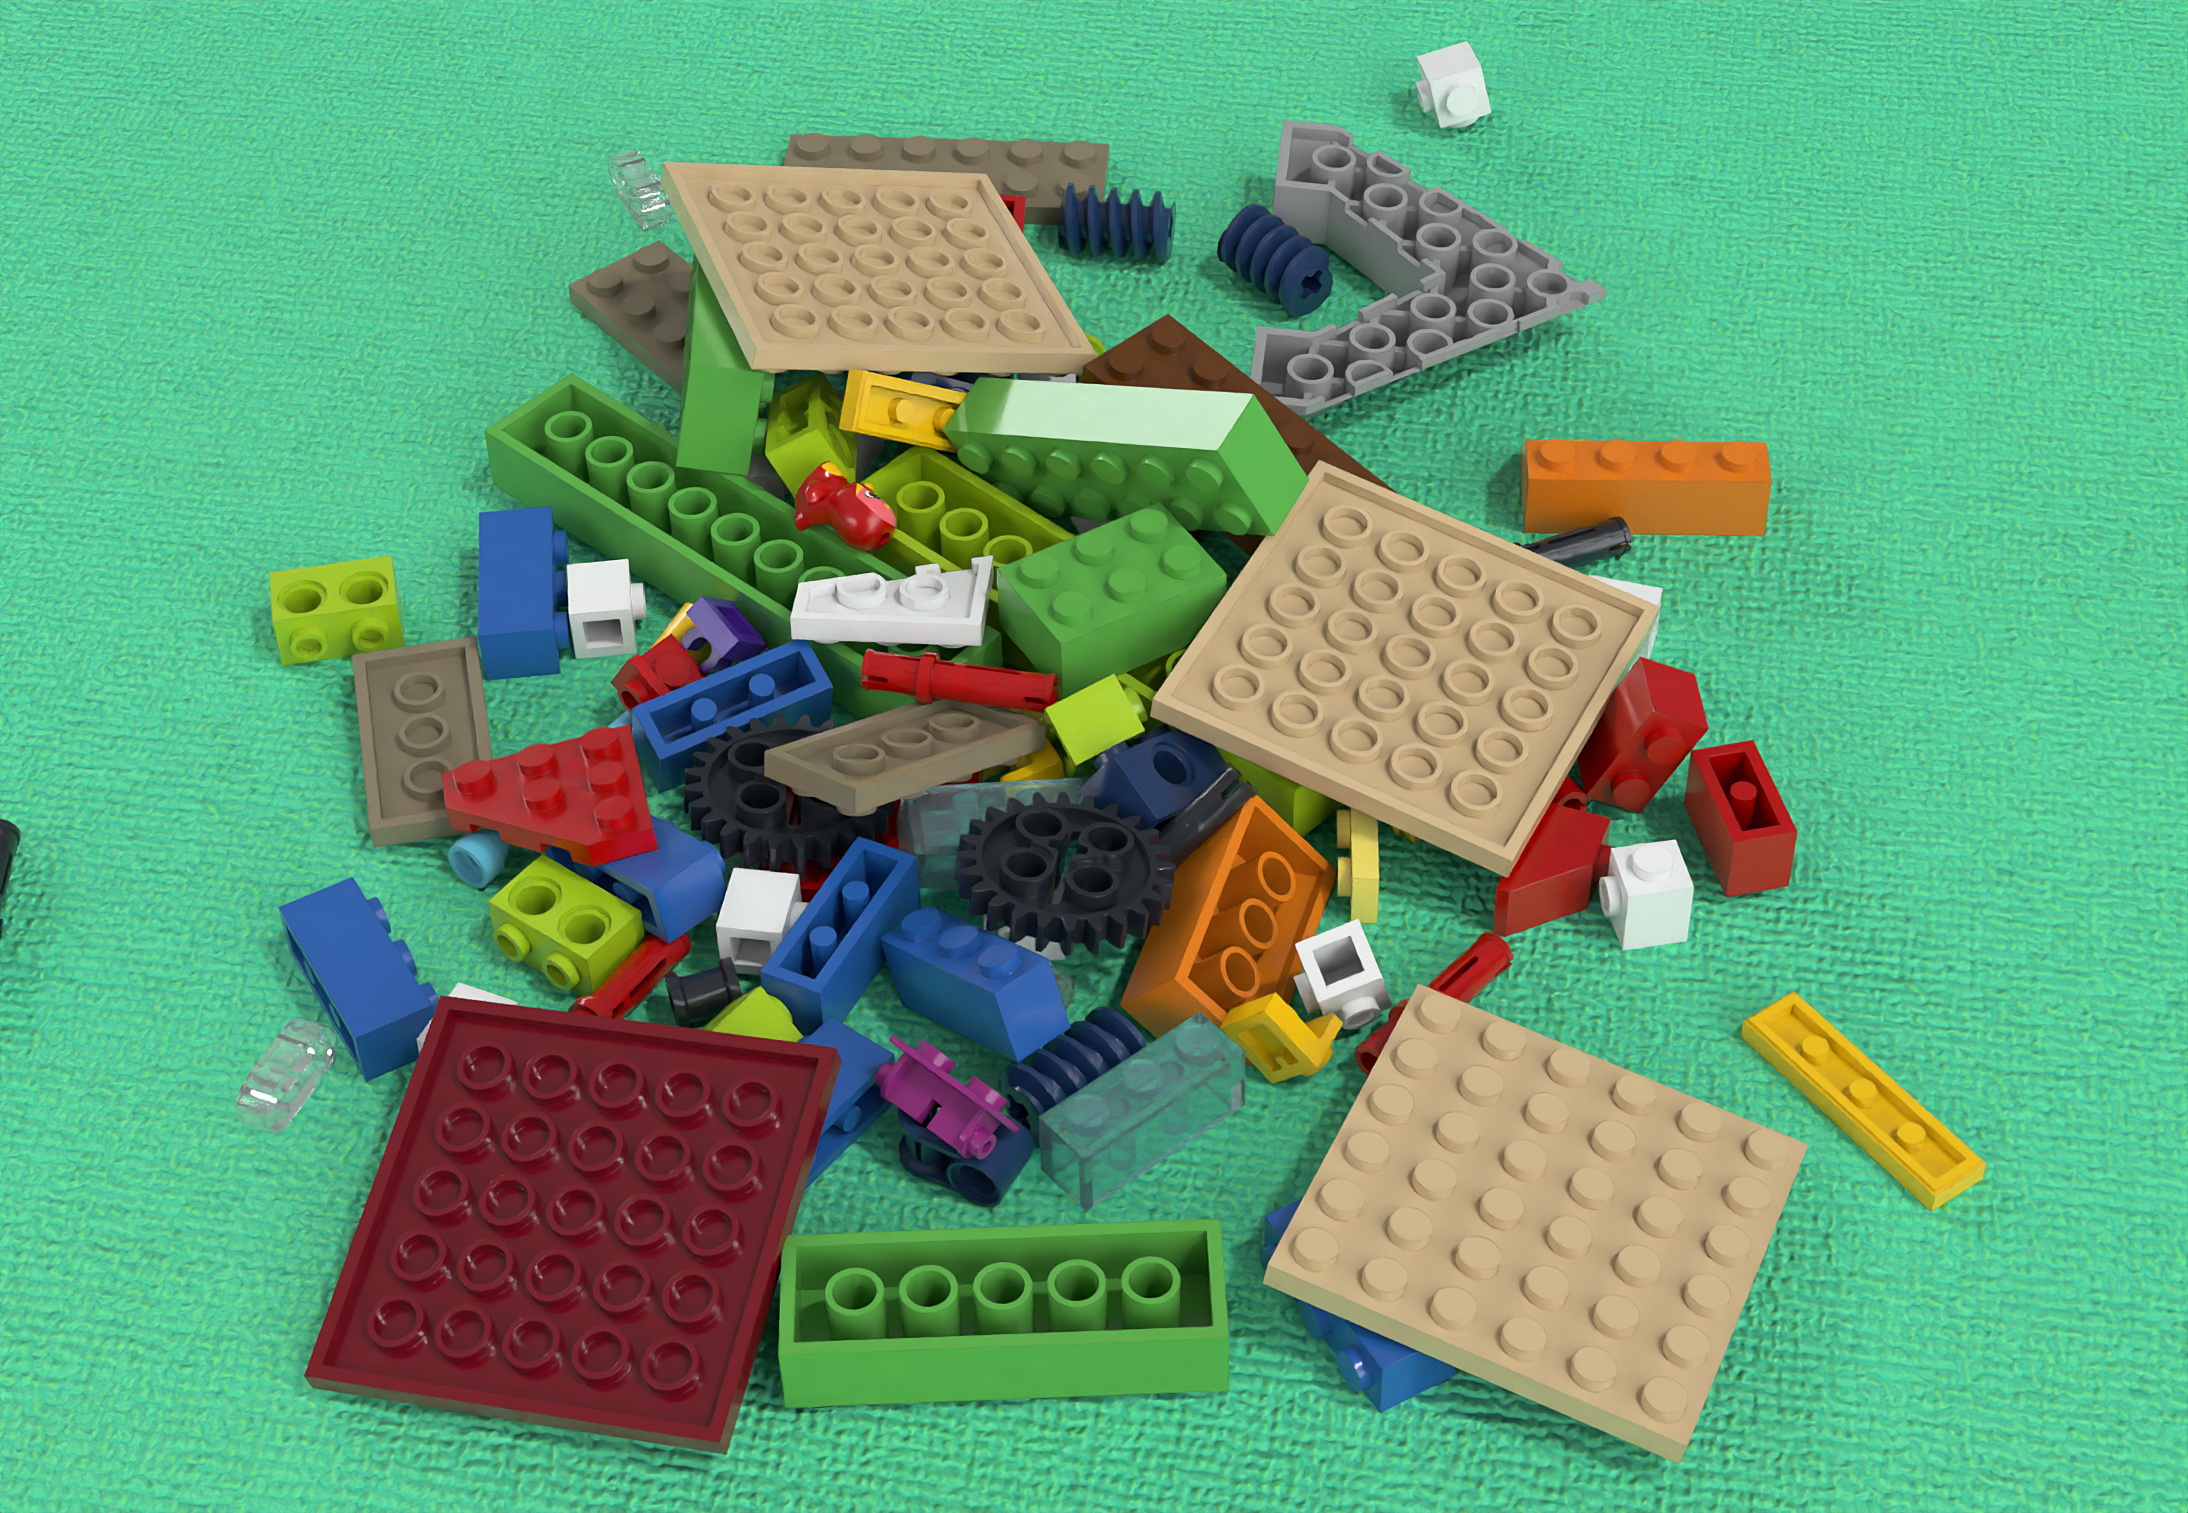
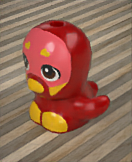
(849, 508)

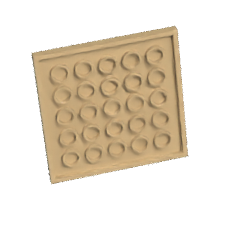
(873, 271)
(1408, 667)
(1541, 1221)

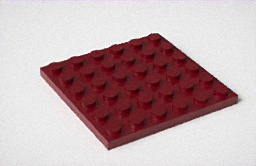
(578, 1223)

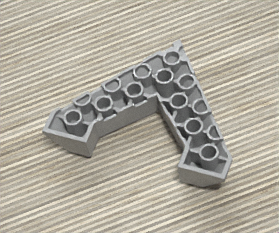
(1447, 269)

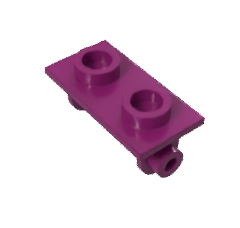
(967, 1112)

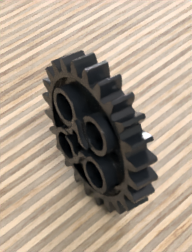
(748, 811)
(1111, 886)

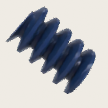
(1116, 224)
(1276, 260)
(1067, 1065)

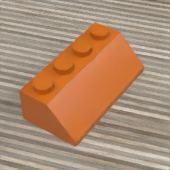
(1649, 484)
(1231, 923)

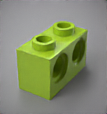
(807, 433)
(336, 610)
(1092, 723)
(564, 926)

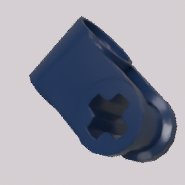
(977, 1180)

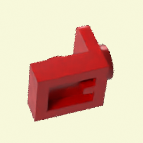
(655, 673)

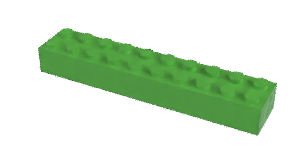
(687, 527)

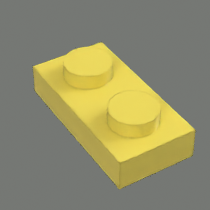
(1360, 871)

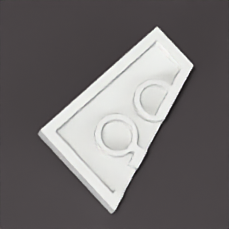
(915, 610)

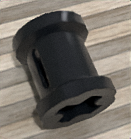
(702, 993)

